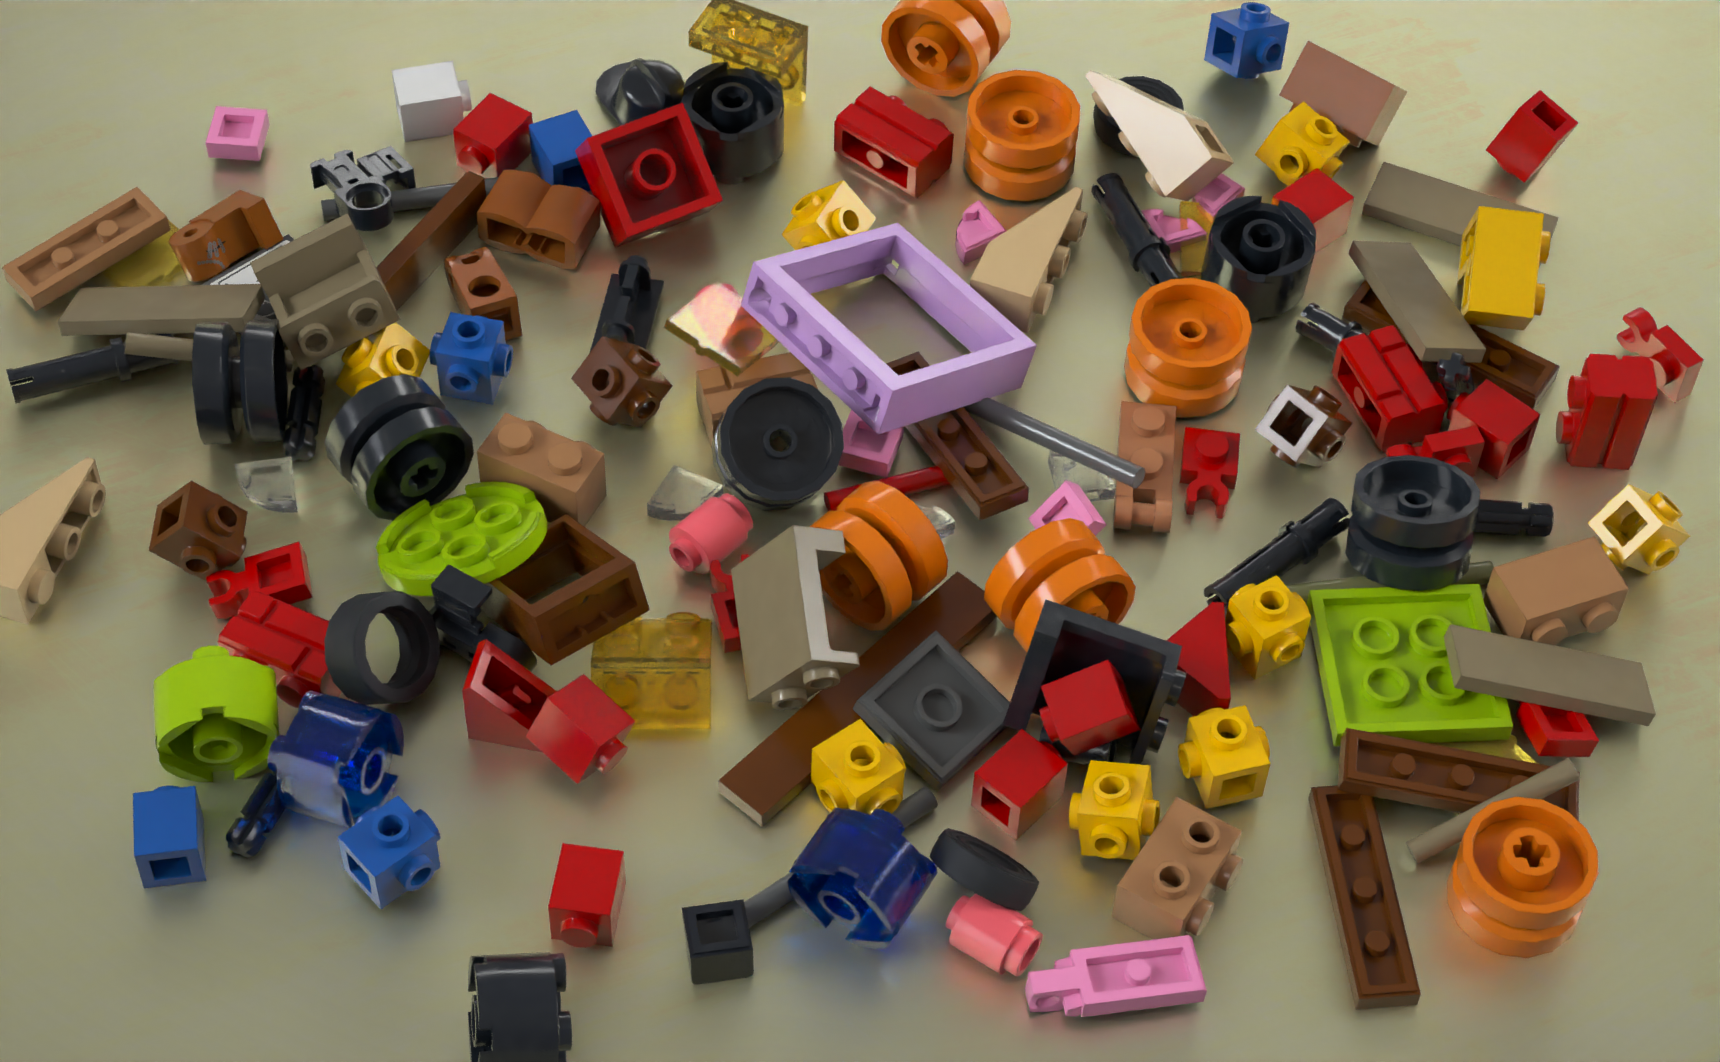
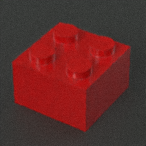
(648, 174)

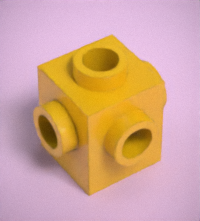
(1301, 144)
(827, 216)
(379, 356)
(1640, 530)
(1266, 626)
(1225, 756)
(858, 771)
(1116, 822)

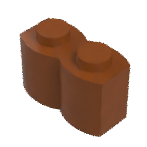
(539, 219)

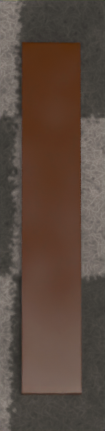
(783, 761)

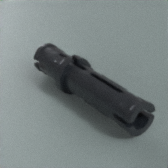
(1145, 248)
(80, 370)
(1293, 545)

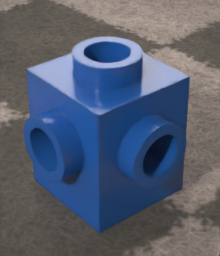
(1246, 41)
(471, 357)
(390, 851)

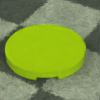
(476, 532)

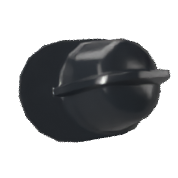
(639, 89)

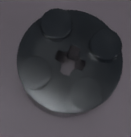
(736, 119)
(1261, 254)
(518, 1008)

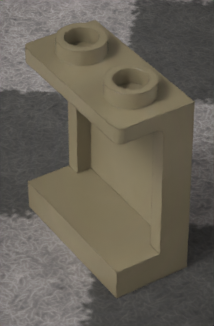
(325, 291)
(785, 618)

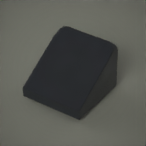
(718, 942)

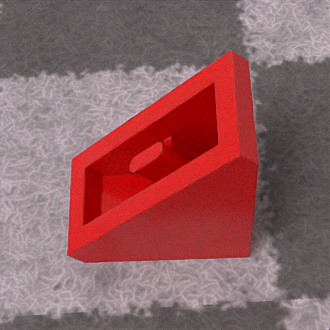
(1204, 660)
(502, 698)

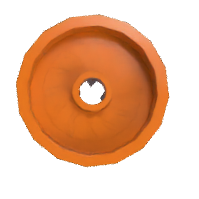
(945, 42)
(1021, 135)
(1187, 346)
(888, 557)
(1062, 566)
(1522, 877)

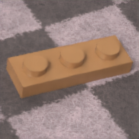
(86, 248)

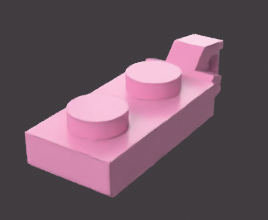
(1119, 978)

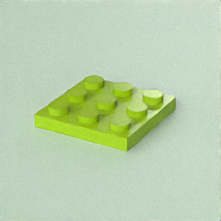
(1390, 666)

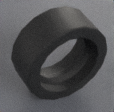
(347, 650)

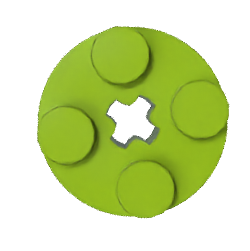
(215, 715)

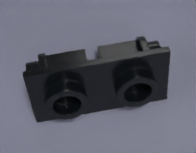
(630, 304)

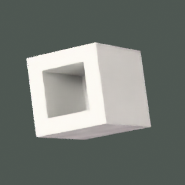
(430, 100)

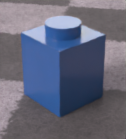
(554, 148)
(169, 836)

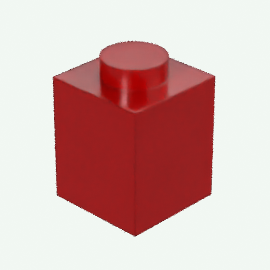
(1531, 136)
(493, 137)
(1322, 202)
(1502, 421)
(1088, 708)
(581, 730)
(1019, 783)
(587, 895)

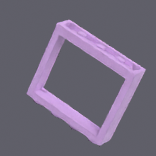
(783, 304)

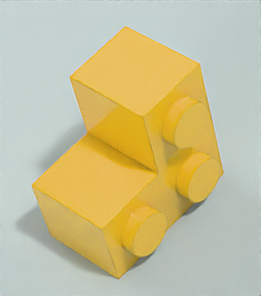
(1501, 267)

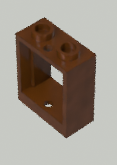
(577, 613)

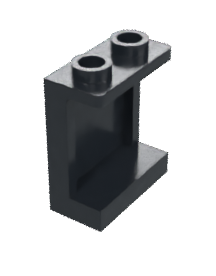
(1075, 640)

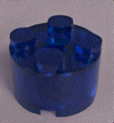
(336, 759)
(861, 876)

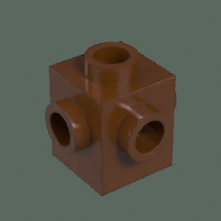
(622, 382)
(1304, 426)
(199, 531)

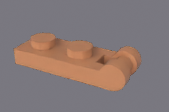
(1146, 440)

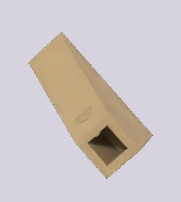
(1171, 143)
(1024, 260)
(42, 535)

